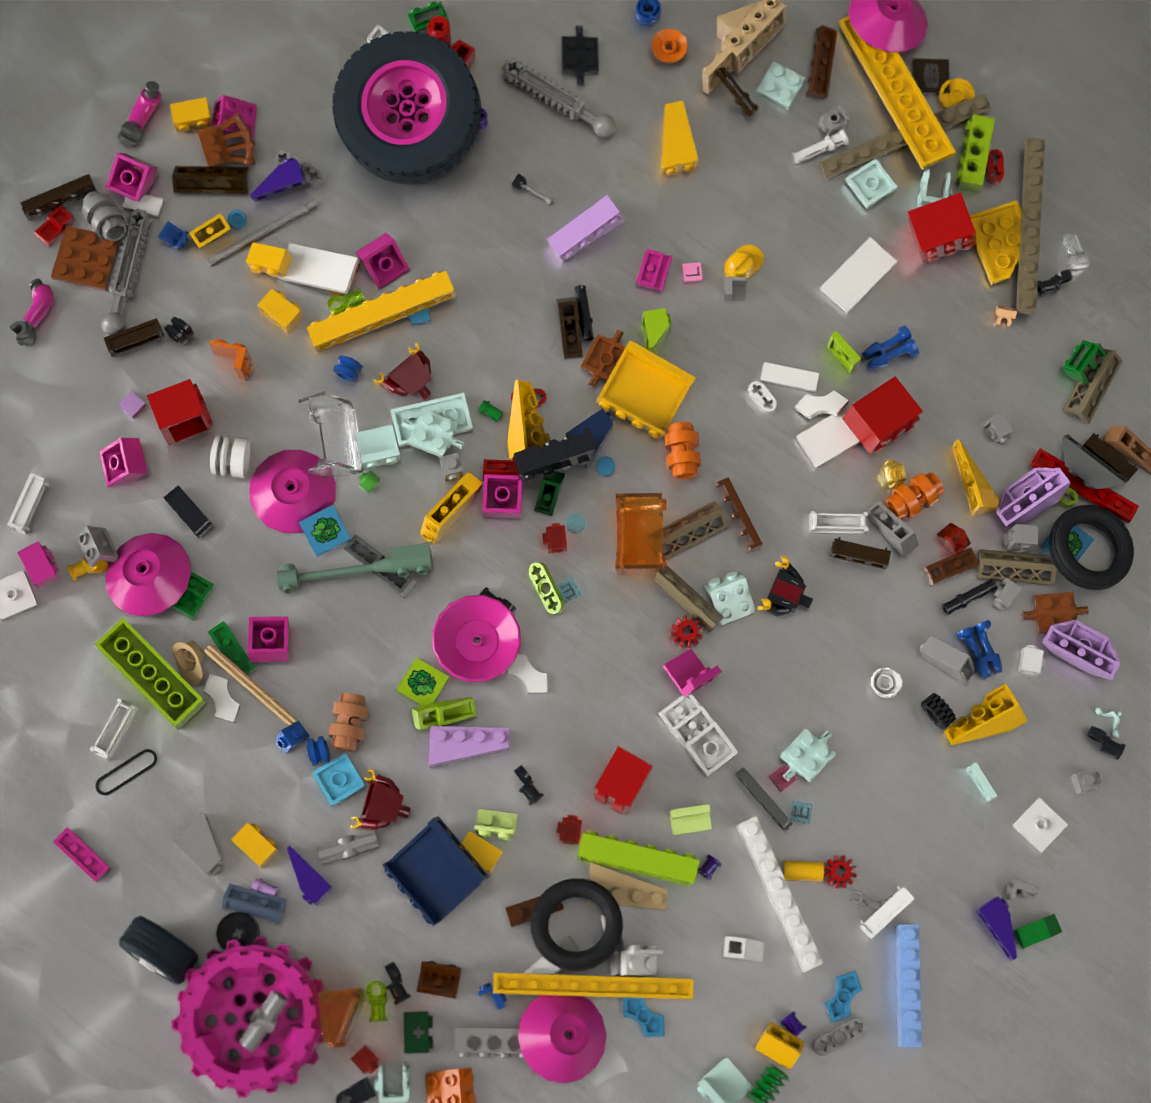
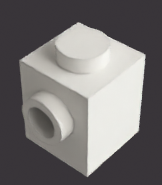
(1031, 660)

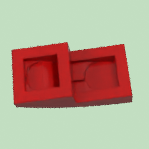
(54, 226)

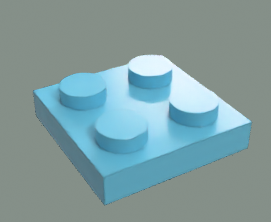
(338, 779)

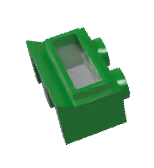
(420, 18)
(1081, 359)

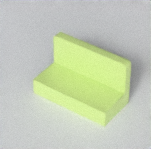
(690, 819)

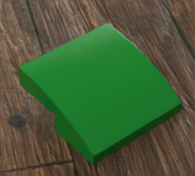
(194, 597)

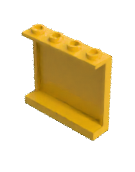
(645, 389)

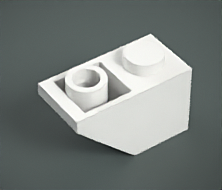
(743, 949)

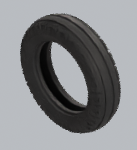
(1070, 567)
(584, 959)

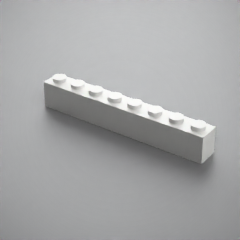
(779, 894)

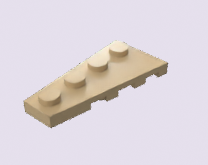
(628, 890)

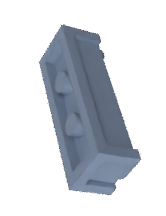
(254, 903)

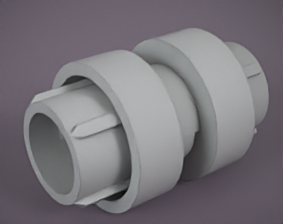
(104, 216)

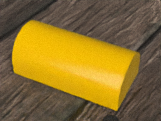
(803, 871)

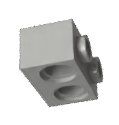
(1021, 538)

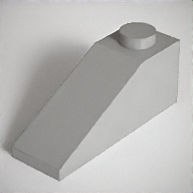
(892, 528)

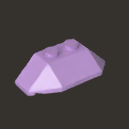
(1031, 495)
(1083, 648)

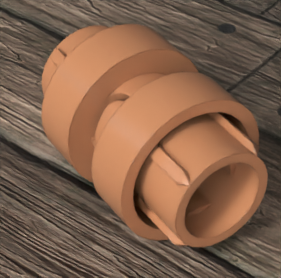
(349, 714)

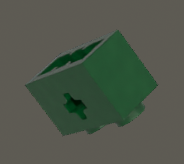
(411, 1022)

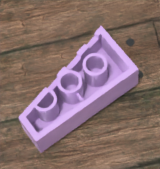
(586, 228)

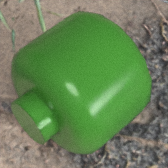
(368, 481)

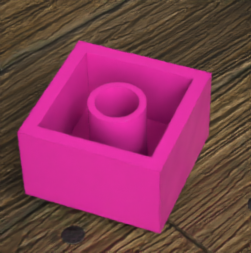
(502, 496)
(268, 639)

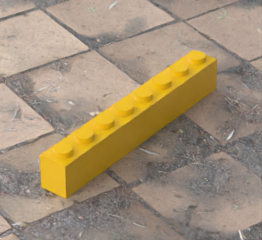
(381, 311)

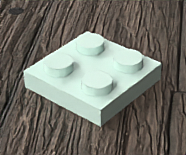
(780, 85)
(871, 183)

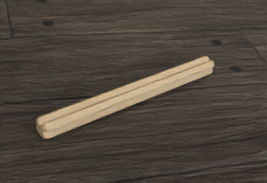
(250, 685)

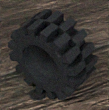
(938, 711)

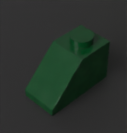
(549, 493)

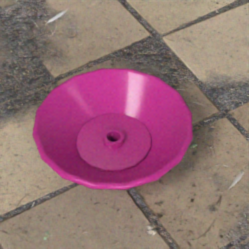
(889, 23)
(282, 507)
(157, 587)
(470, 619)
(544, 1040)

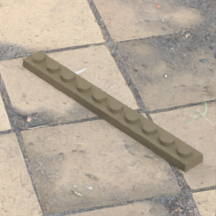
(895, 141)
(1030, 226)

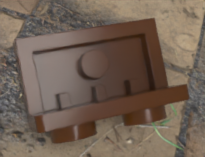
(439, 979)

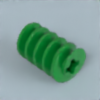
(768, 1086)

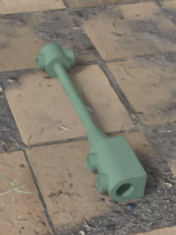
(402, 561)

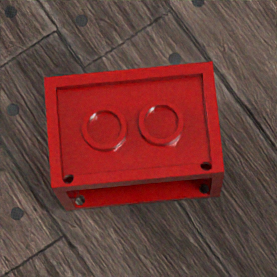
(942, 228)
(180, 411)
(883, 415)
(622, 780)

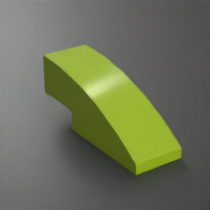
(443, 712)

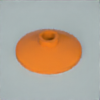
(669, 38)

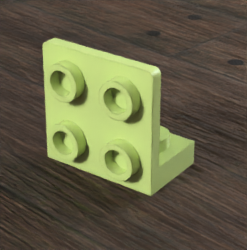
(496, 824)

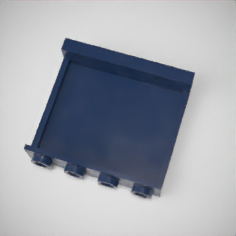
(435, 871)

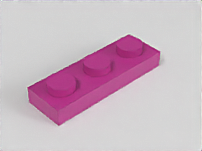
(81, 854)

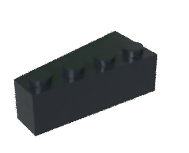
(554, 455)

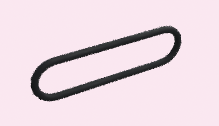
(131, 778)

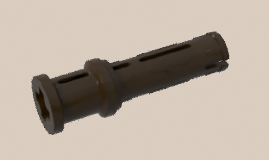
(741, 98)

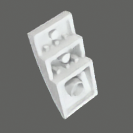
(698, 733)

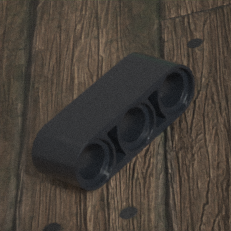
(188, 511)

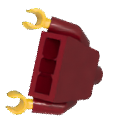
(409, 376)
(382, 804)

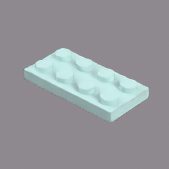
(450, 407)

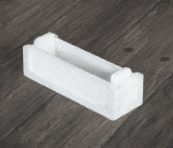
(27, 503)
(837, 523)
(114, 729)
(887, 912)

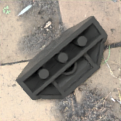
(1088, 466)

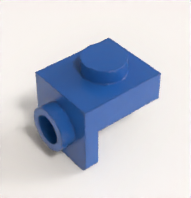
(173, 236)
(291, 736)
(499, 999)

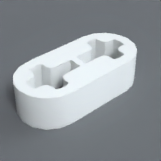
(765, 394)

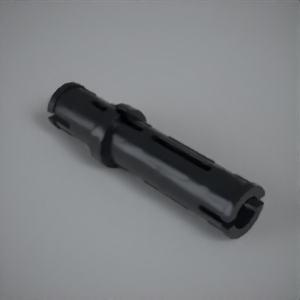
(585, 320)
(964, 599)

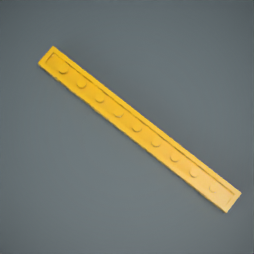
(592, 985)

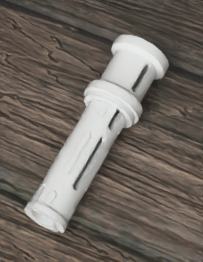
(828, 144)

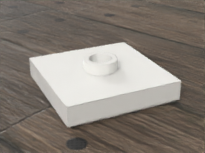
(15, 595)
(1039, 825)

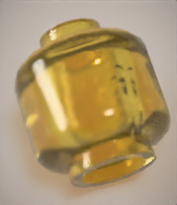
(893, 474)

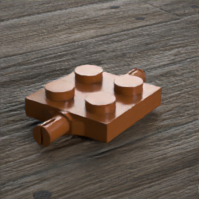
(603, 357)
(1053, 610)

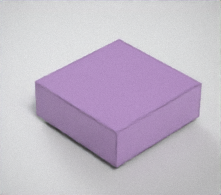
(132, 404)

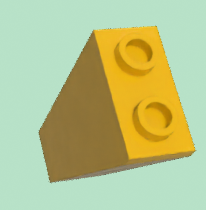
(677, 144)
(450, 508)

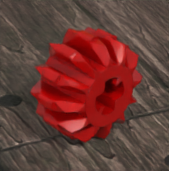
(692, 637)
(845, 876)

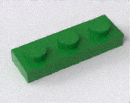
(230, 647)

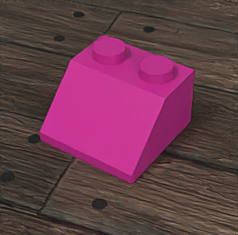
(131, 176)
(382, 260)
(123, 461)

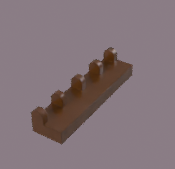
(822, 62)
(740, 513)

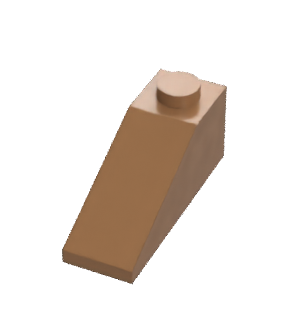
(1129, 446)

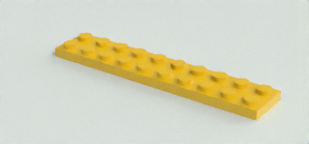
(902, 100)

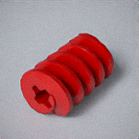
(439, 28)

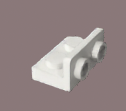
(639, 961)

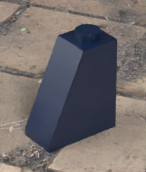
(600, 427)

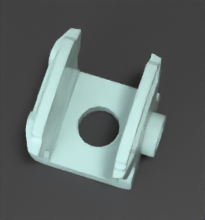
(922, 199)
(393, 1097)

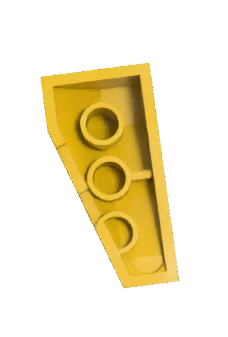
(525, 423)
(977, 488)
(993, 716)

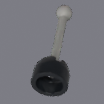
(520, 183)

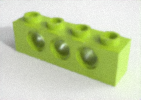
(984, 127)

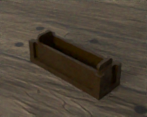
(134, 337)
(1110, 456)
(860, 554)

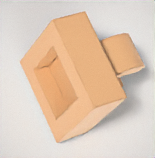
(1005, 312)

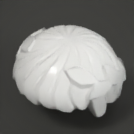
(886, 682)

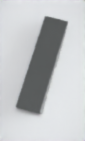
(367, 554)

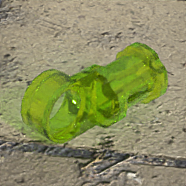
(347, 301)
(377, 1002)

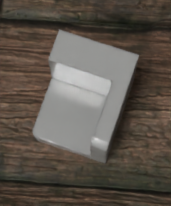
(734, 288)

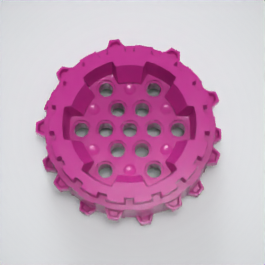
(207, 995)

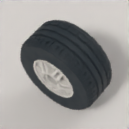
(158, 949)

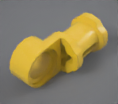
(82, 567)

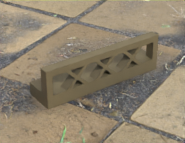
(1097, 388)
(701, 517)
(1016, 560)
(688, 598)

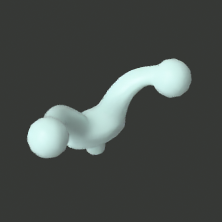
(1099, 711)

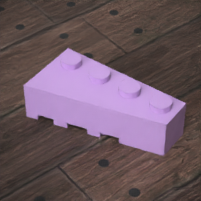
(465, 743)

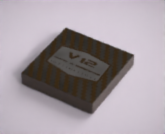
(931, 75)

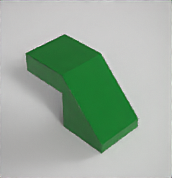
(1038, 931)

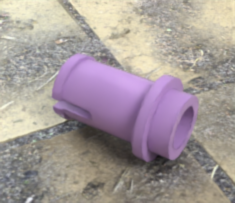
(264, 887)

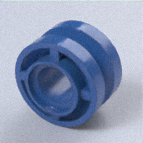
(648, 18)
(347, 368)
(318, 750)

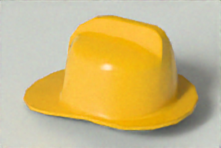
(744, 262)

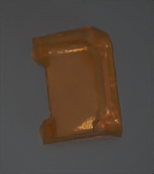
(640, 533)
(340, 1014)

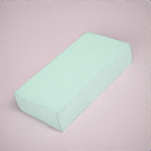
(981, 782)

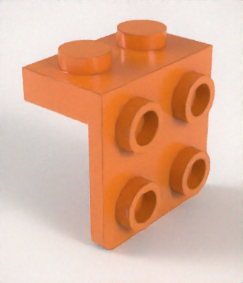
(238, 352)
(450, 1086)

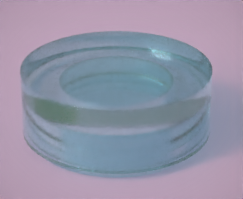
(575, 523)

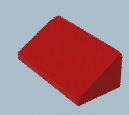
(498, 467)

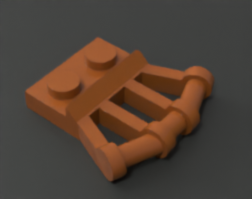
(216, 147)

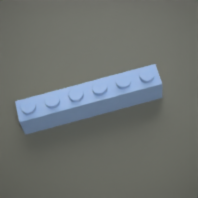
(908, 986)

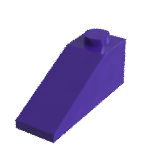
(283, 178)
(309, 881)
(998, 922)

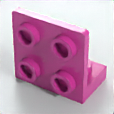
(228, 106)
(690, 673)

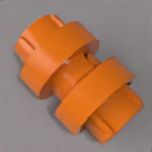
(683, 459)
(922, 491)

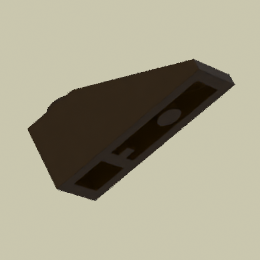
(569, 327)

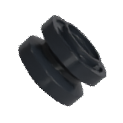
(179, 330)

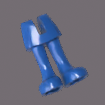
(879, 349)
(990, 656)

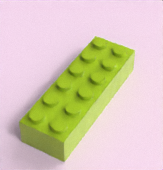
(150, 673)
(638, 859)

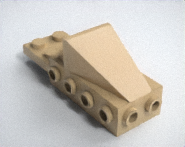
(743, 36)

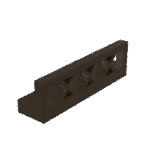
(210, 179)
(57, 196)

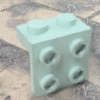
(378, 447)
(731, 596)
(724, 1083)

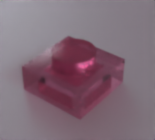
(778, 779)

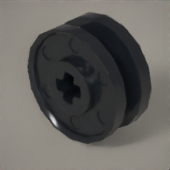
(242, 921)

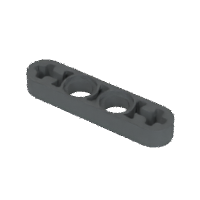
(764, 799)

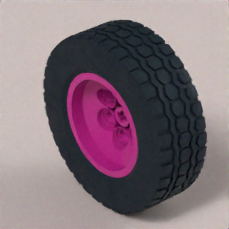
(385, 72)

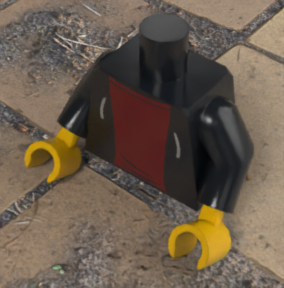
(786, 591)

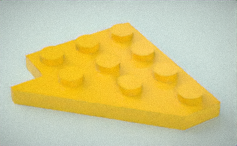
(998, 239)

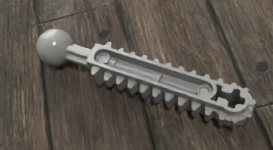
(514, 71)
(124, 278)

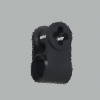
(359, 1092)

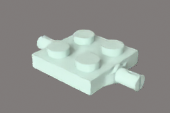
(432, 433)
(807, 755)

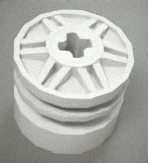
(226, 456)

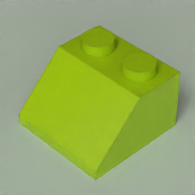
(655, 328)

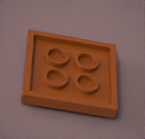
(85, 259)

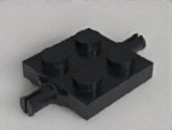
(579, 55)

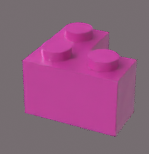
(39, 564)

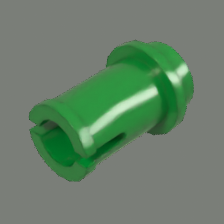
(490, 410)

